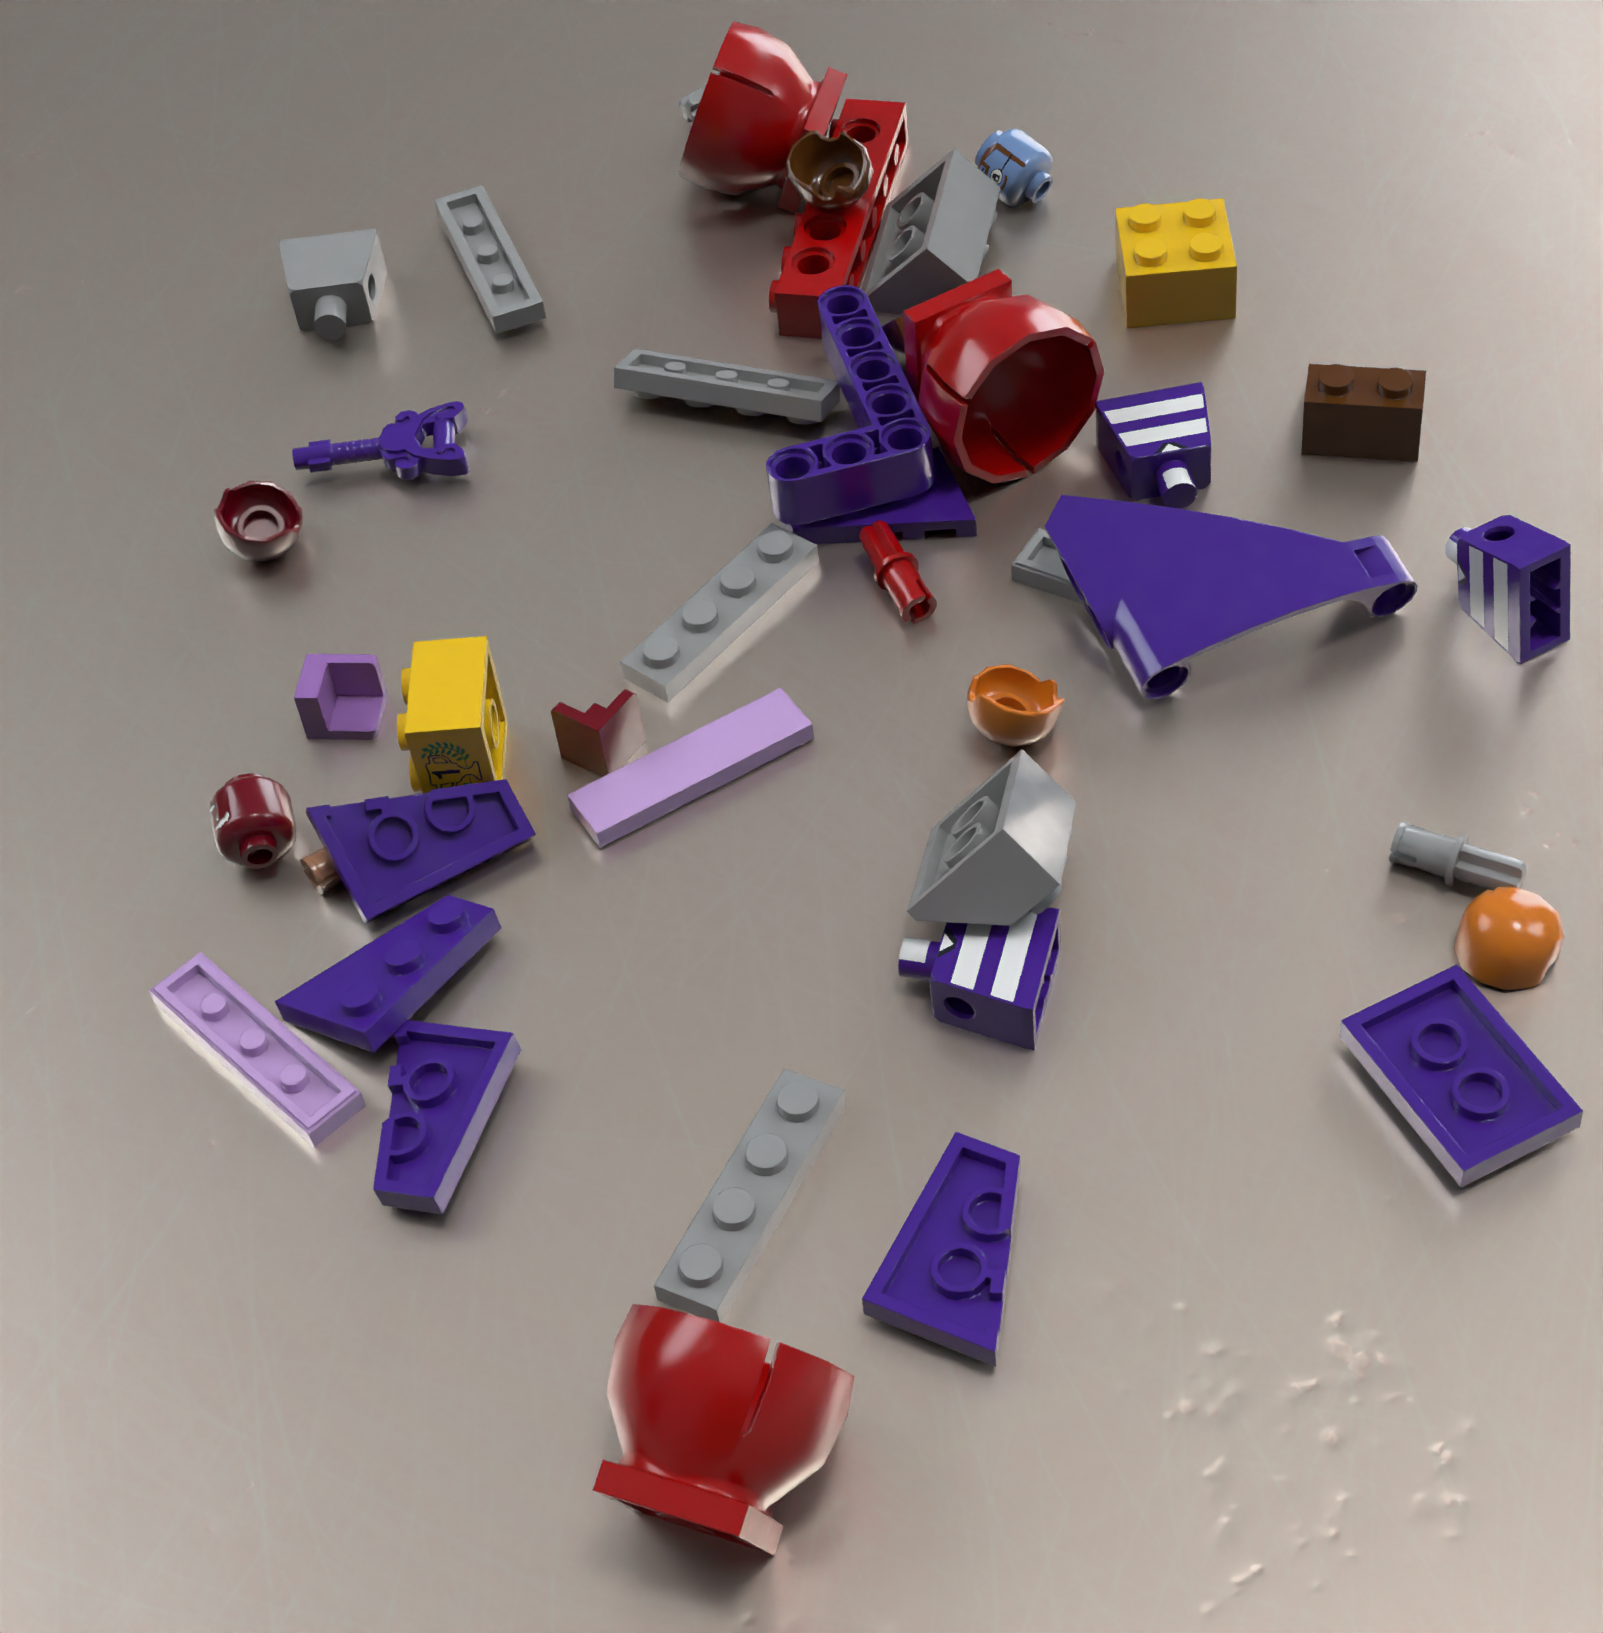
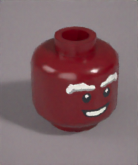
(252, 818)

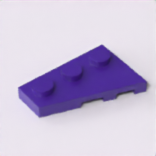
(936, 509)
(391, 977)
(438, 1109)
(954, 1253)

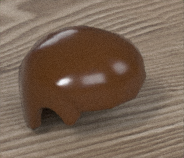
(829, 170)

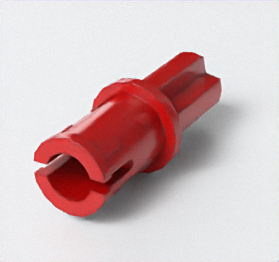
(897, 573)

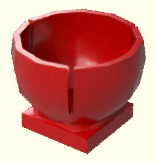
(755, 116)
(1003, 371)
(713, 1426)

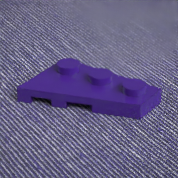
(416, 842)

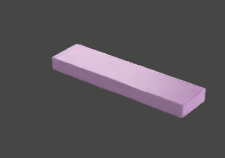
(690, 767)
(258, 1049)

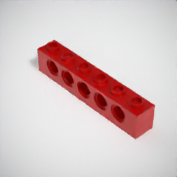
(837, 244)

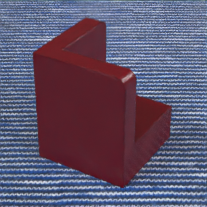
(601, 736)

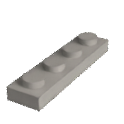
(490, 259)
(712, 383)
(719, 612)
(750, 1196)

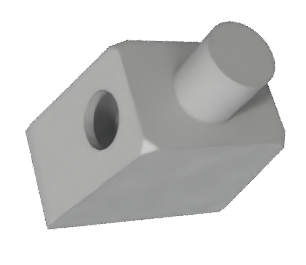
(334, 280)

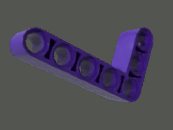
(865, 466)

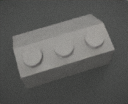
(932, 236)
(997, 850)

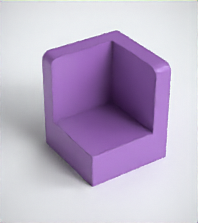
(341, 696)

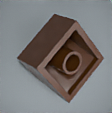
(1363, 412)

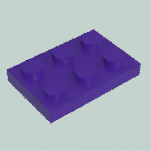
(1460, 1075)

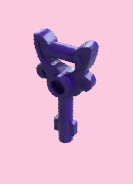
(399, 445)

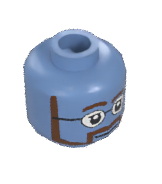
(1016, 166)

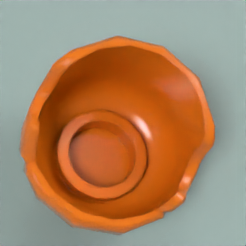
(1013, 705)
(1508, 938)

